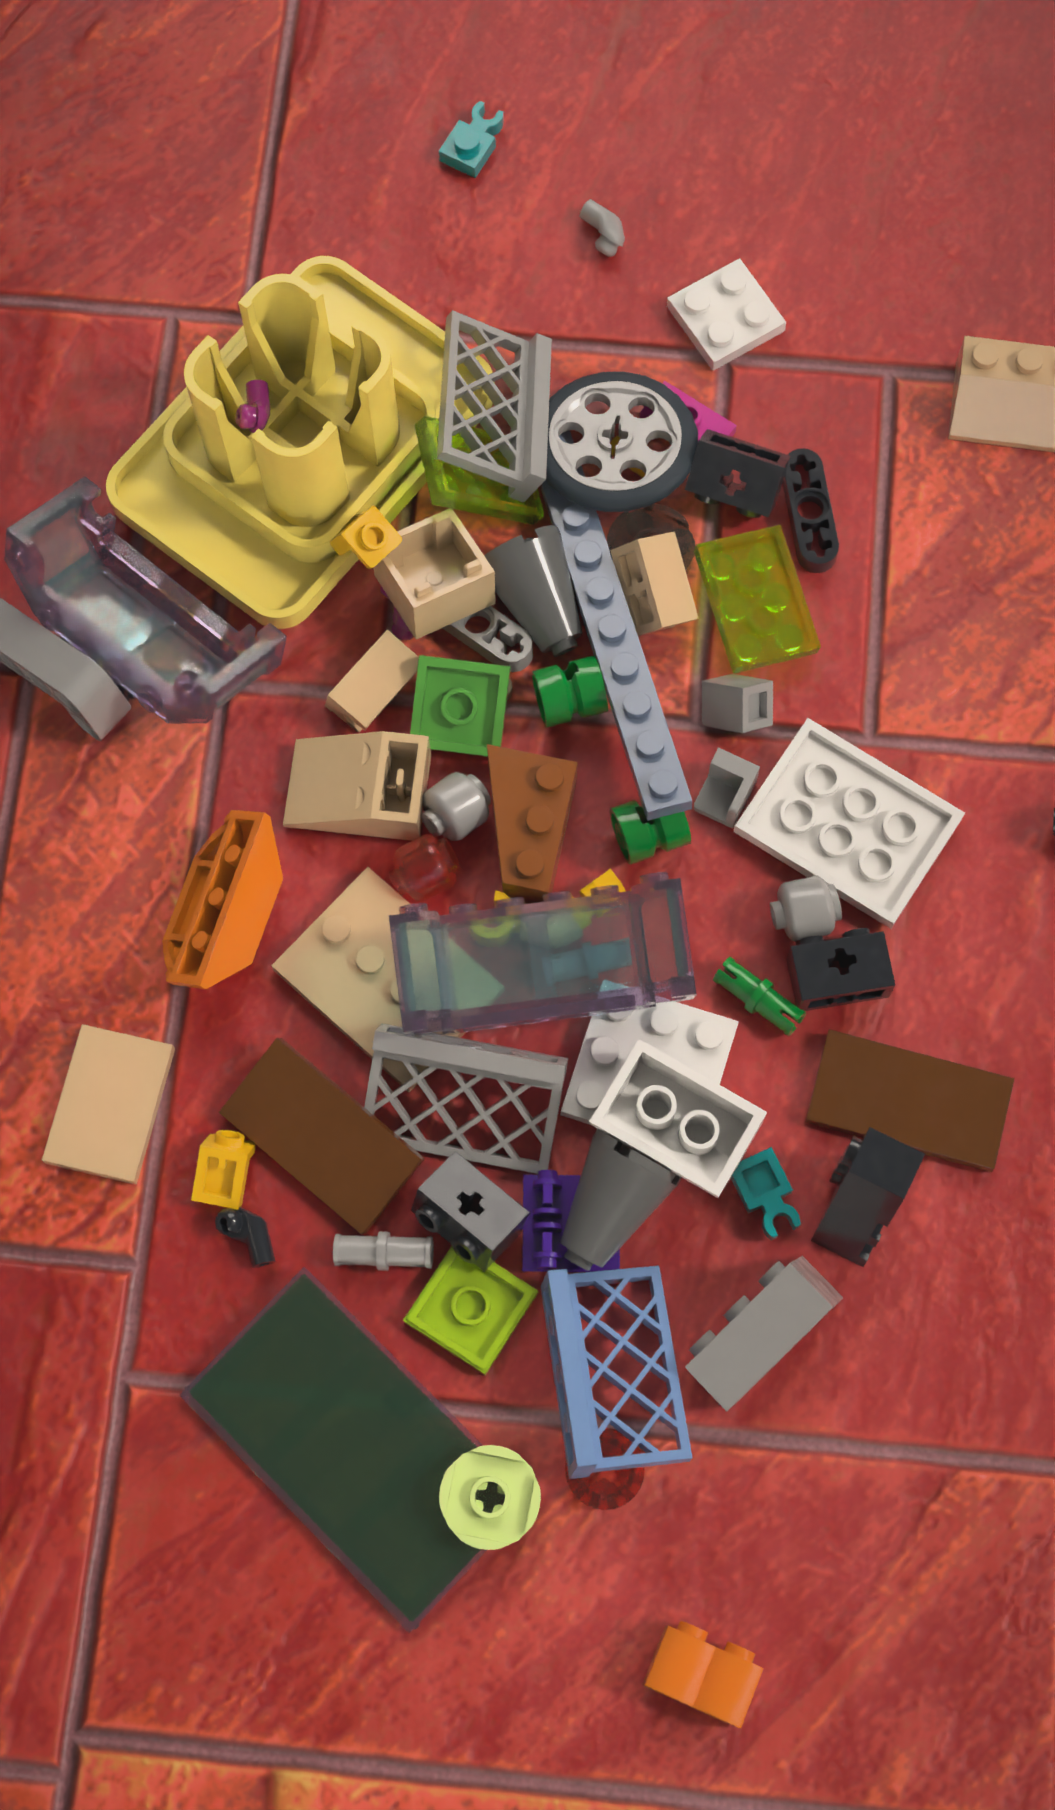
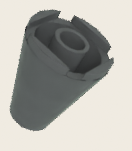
(538, 589)
(612, 1200)

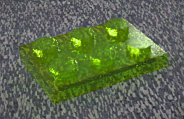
(466, 490)
(756, 599)

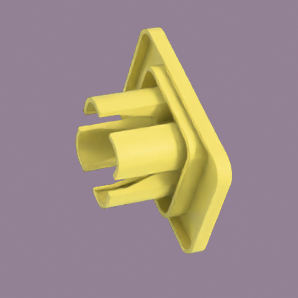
(260, 508)

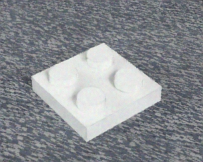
(726, 314)

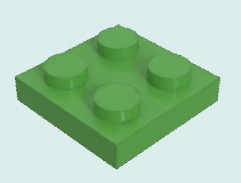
(460, 704)

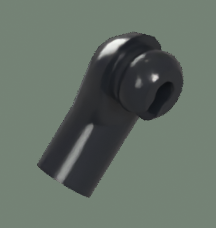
(250, 1230)

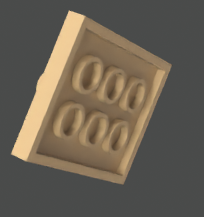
(349, 966)

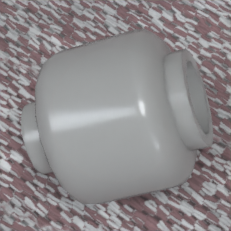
(455, 806)
(806, 908)

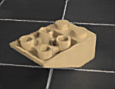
(359, 784)

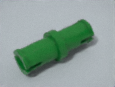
(759, 996)

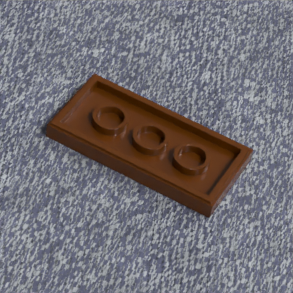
(910, 1097)
(321, 1135)

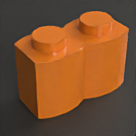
(704, 1675)

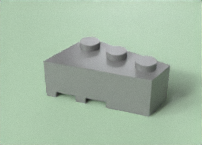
(761, 1330)

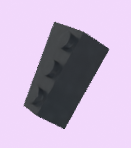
(869, 1190)

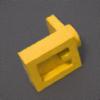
(368, 537)
(222, 1169)

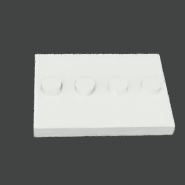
(849, 822)

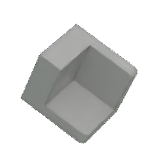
(737, 703)
(726, 788)

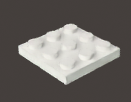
(680, 1031)

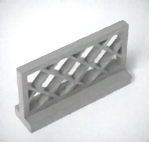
(524, 412)
(475, 1059)

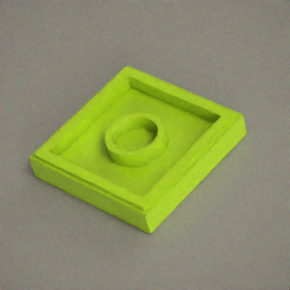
(471, 1309)

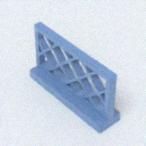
(572, 1374)

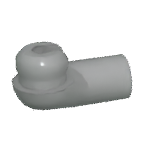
(608, 225)

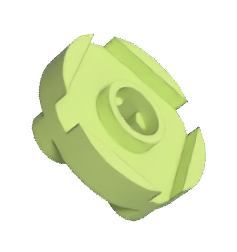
(466, 1514)

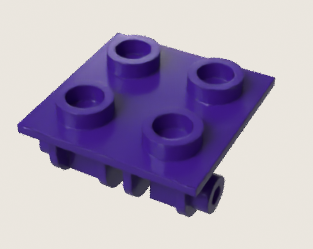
(549, 1201)

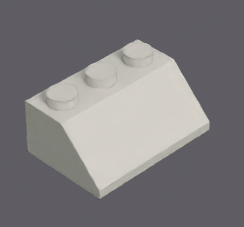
(678, 1118)

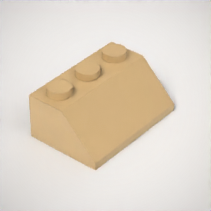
(1004, 394)

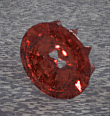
(604, 1494)

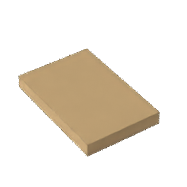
(108, 1104)

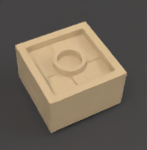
(436, 574)

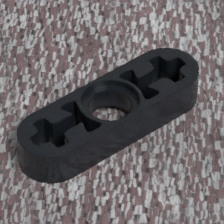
(803, 528)

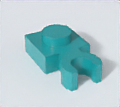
(471, 144)
(763, 1185)

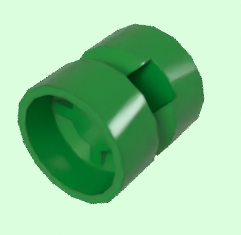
(570, 691)
(641, 837)

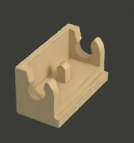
(655, 583)
(373, 682)

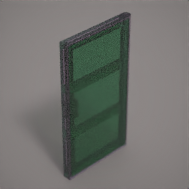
(344, 1443)

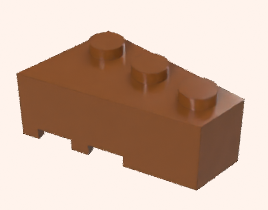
(531, 817)

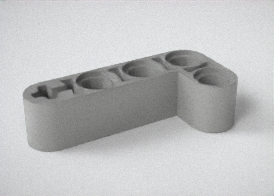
(61, 672)

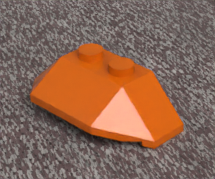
(224, 902)

